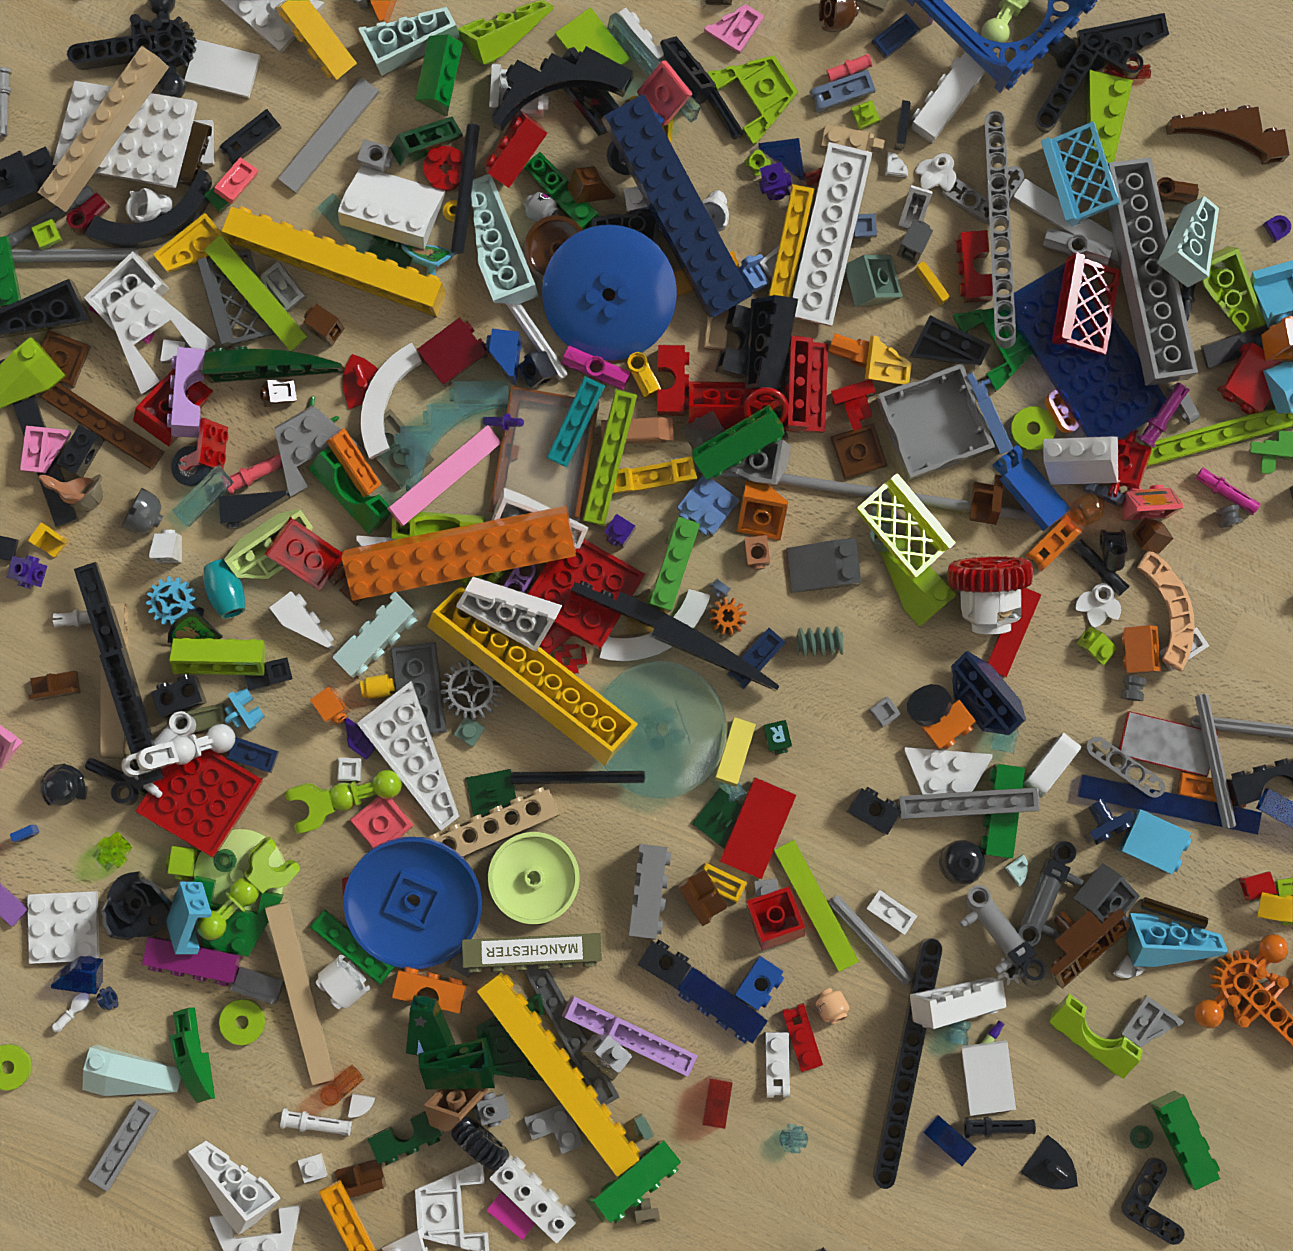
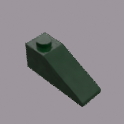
(416, 143)

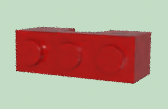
(974, 286)
(672, 400)

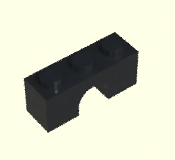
(732, 361)

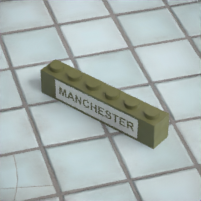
(531, 951)

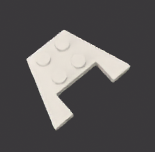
(441, 1210)
(264, 1242)

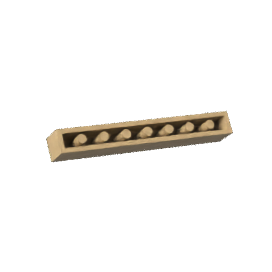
(103, 129)

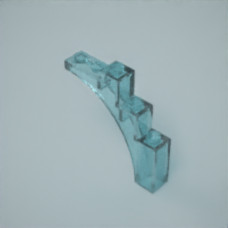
(468, 400)

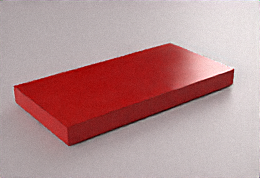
(757, 828)

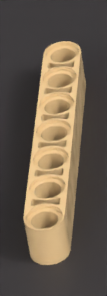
(112, 737)

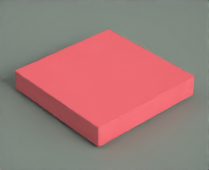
(665, 91)
(381, 821)

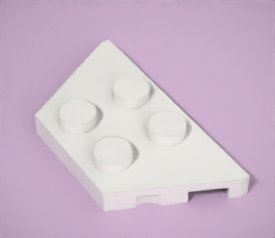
(946, 770)

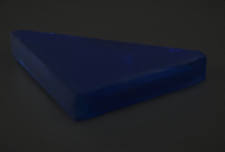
(787, 152)

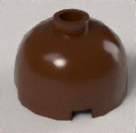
(837, 14)

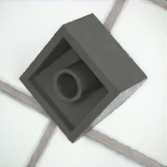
(1106, 893)

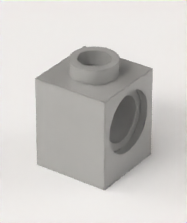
(370, 148)

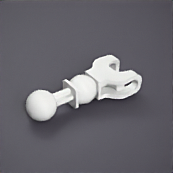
(180, 750)

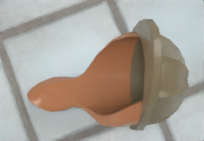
(80, 493)

